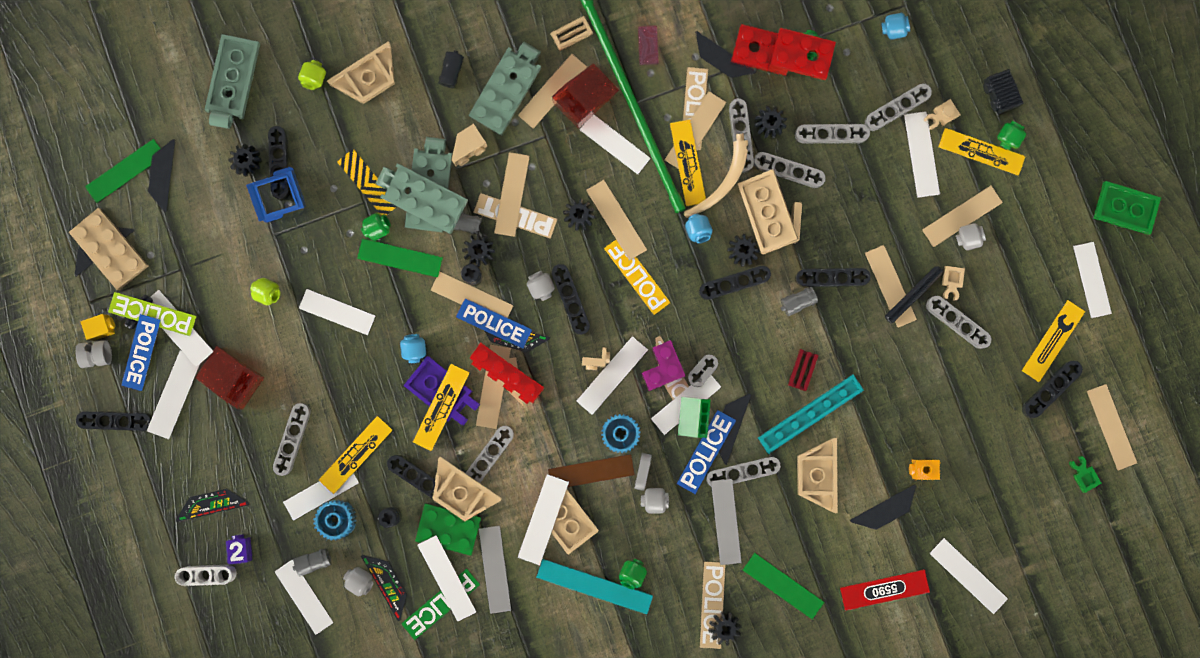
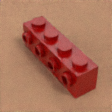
(507, 373)

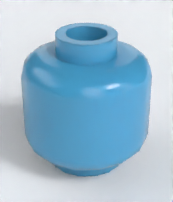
(896, 26)
(698, 228)
(413, 348)

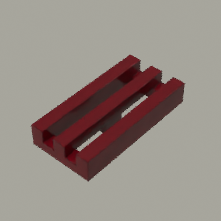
(814, 359)

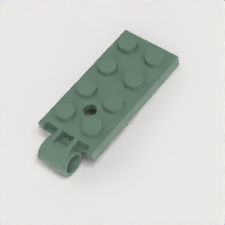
(233, 73)
(503, 95)
(430, 159)
(426, 201)

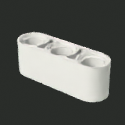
(196, 576)

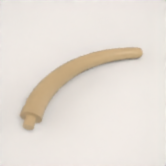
(738, 162)

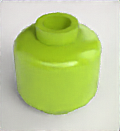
(312, 75)
(265, 291)

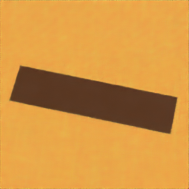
(594, 470)

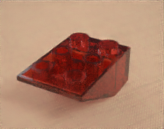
(584, 95)
(229, 378)

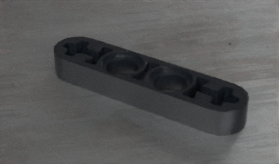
(278, 163)
(832, 277)
(735, 285)
(568, 300)
(1052, 389)
(114, 421)
(418, 482)

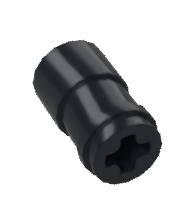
(451, 67)
(471, 274)
(389, 517)

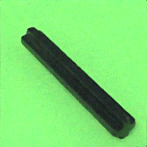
(913, 294)

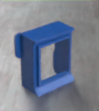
(287, 173)

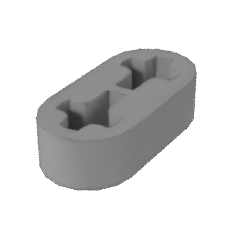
(706, 374)
(642, 471)

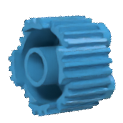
(629, 440)
(329, 529)

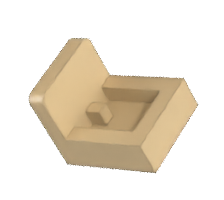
(593, 363)

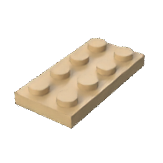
(768, 212)
(108, 249)

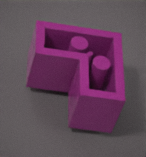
(668, 369)

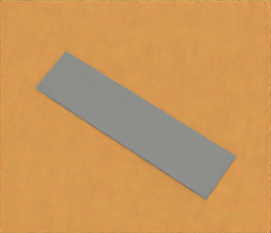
(726, 522)
(494, 569)

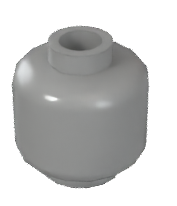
(971, 236)
(540, 285)
(655, 500)
(358, 581)

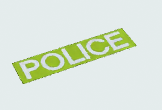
(169, 318)

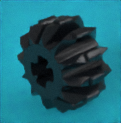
(776, 117)
(247, 153)
(585, 217)
(745, 244)
(484, 246)
(717, 629)

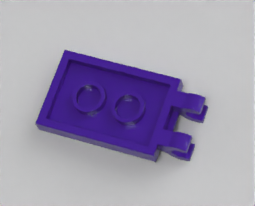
(426, 382)

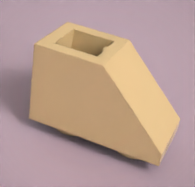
(468, 143)

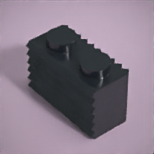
(1002, 92)

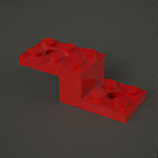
(783, 51)

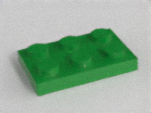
(1127, 207)
(450, 530)

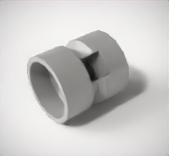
(91, 354)

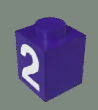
(239, 549)

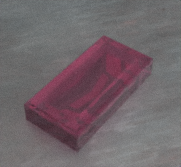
(648, 45)

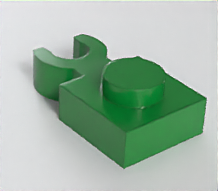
(1085, 477)

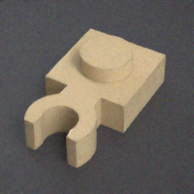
(944, 114)
(953, 279)

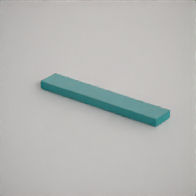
(810, 414)
(594, 586)

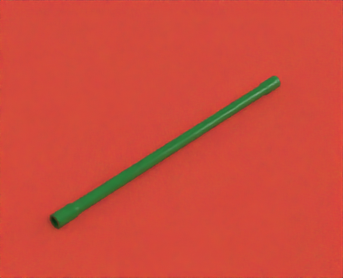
(674, 196)

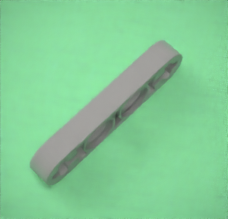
(897, 106)
(733, 113)
(832, 133)
(789, 167)
(957, 323)
(289, 438)
(485, 455)
(742, 468)

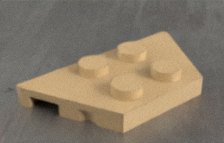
(367, 76)
(819, 475)
(461, 492)

